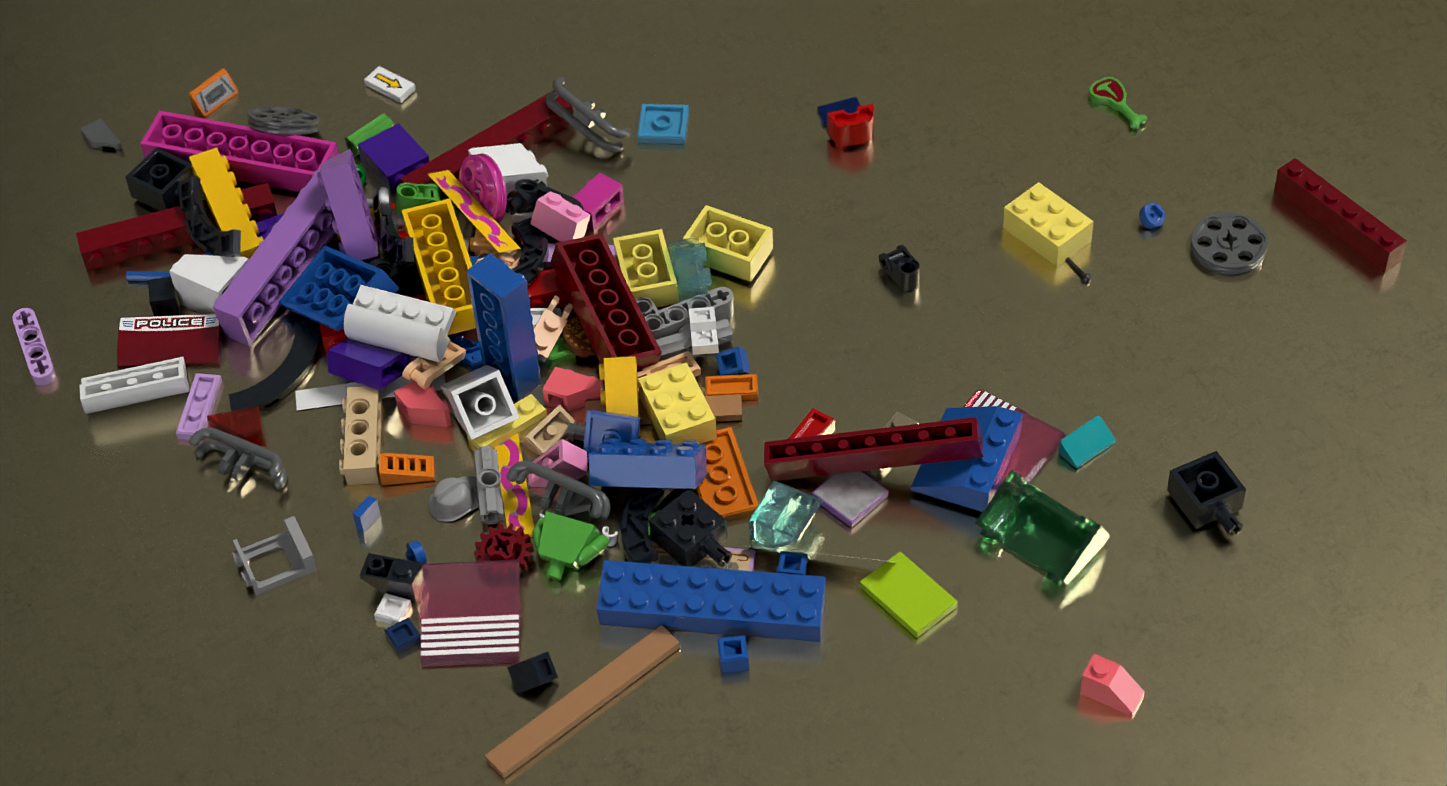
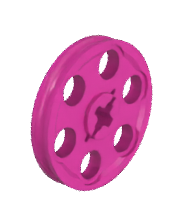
(481, 184)

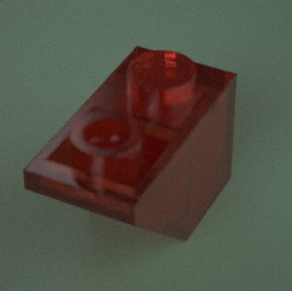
(242, 423)

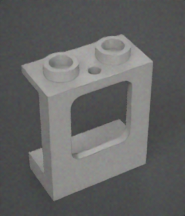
(295, 548)

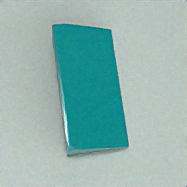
(1086, 442)

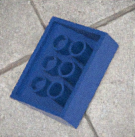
(331, 285)
(974, 480)

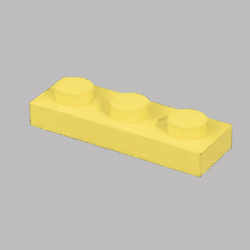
(529, 412)

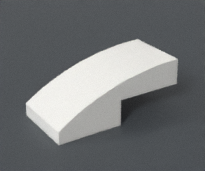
(703, 330)

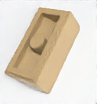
(548, 431)

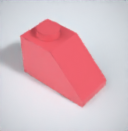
(1111, 685)

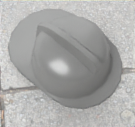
(454, 498)

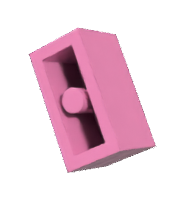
(559, 218)

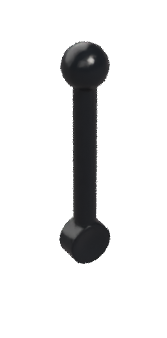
(1084, 276)

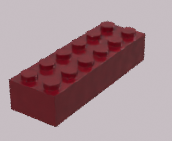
(604, 301)

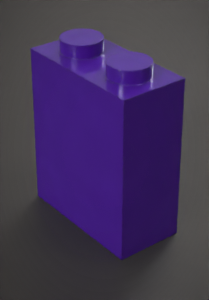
(392, 156)
(366, 363)

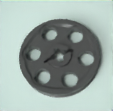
(283, 120)
(1220, 247)

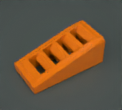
(390, 463)

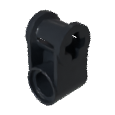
(901, 268)

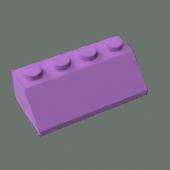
(349, 206)

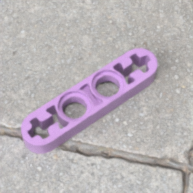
(33, 346)

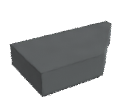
(100, 135)

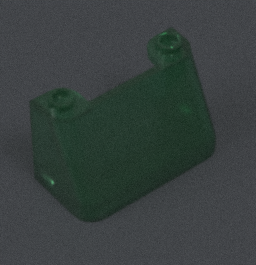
(1040, 529)

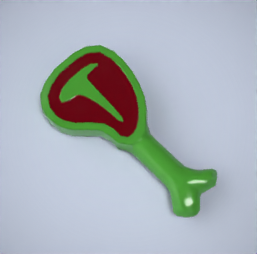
(1112, 93)

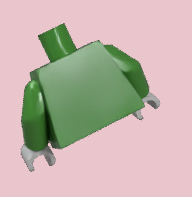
(568, 542)

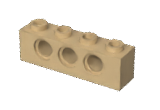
(362, 435)

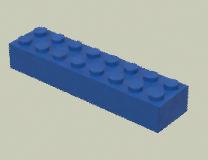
(712, 600)

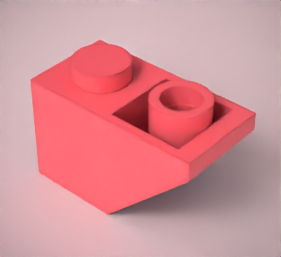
(571, 389)
(422, 405)

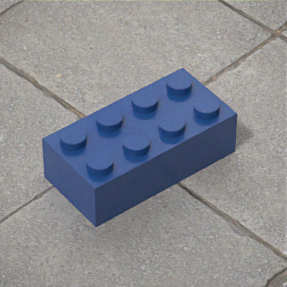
(648, 464)

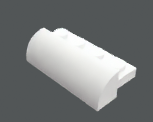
(399, 323)
(134, 385)

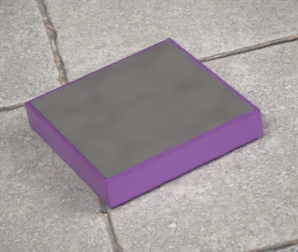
(850, 496)

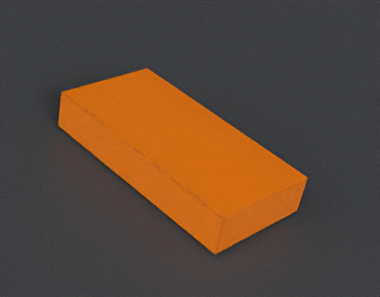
(733, 385)

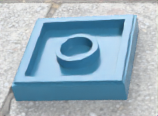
(663, 124)

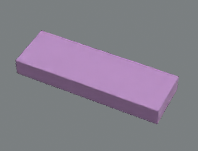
(198, 404)

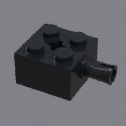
(158, 178)
(1208, 492)
(690, 531)

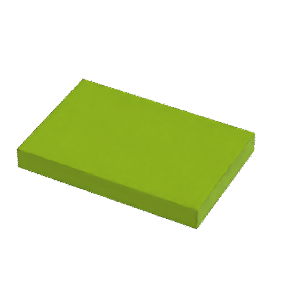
(908, 594)

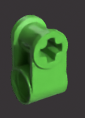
(413, 195)

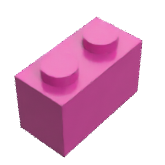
(600, 198)

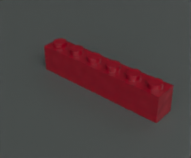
(1340, 215)

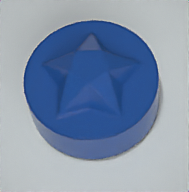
(1152, 215)
(415, 552)

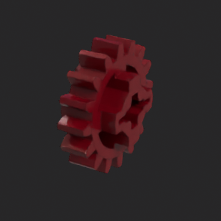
(511, 541)

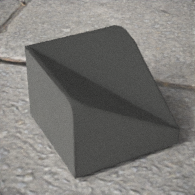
(579, 508)

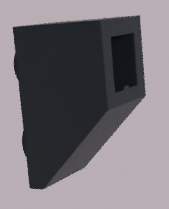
(393, 576)

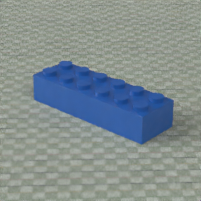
(504, 324)

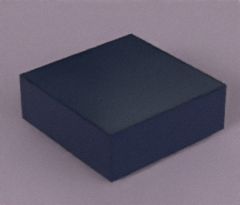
(403, 635)

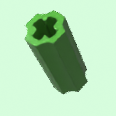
(371, 129)

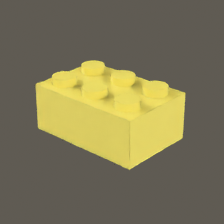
(1047, 224)
(732, 242)
(647, 266)
(677, 405)

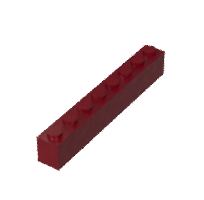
(523, 126)
(157, 230)
(873, 449)

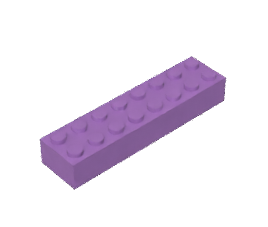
(275, 265)

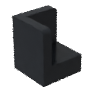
(163, 297)
(532, 672)

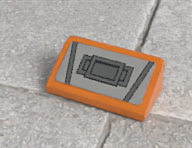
(212, 93)

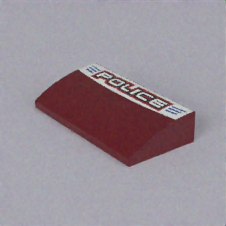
(169, 337)

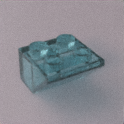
(688, 266)
(782, 516)

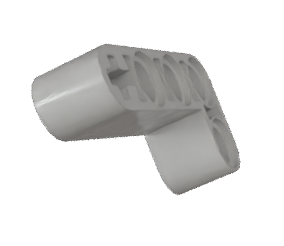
(671, 319)

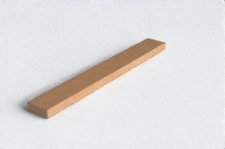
(582, 701)

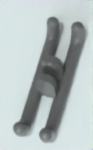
(585, 117)
(241, 451)
(600, 501)

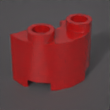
(851, 128)

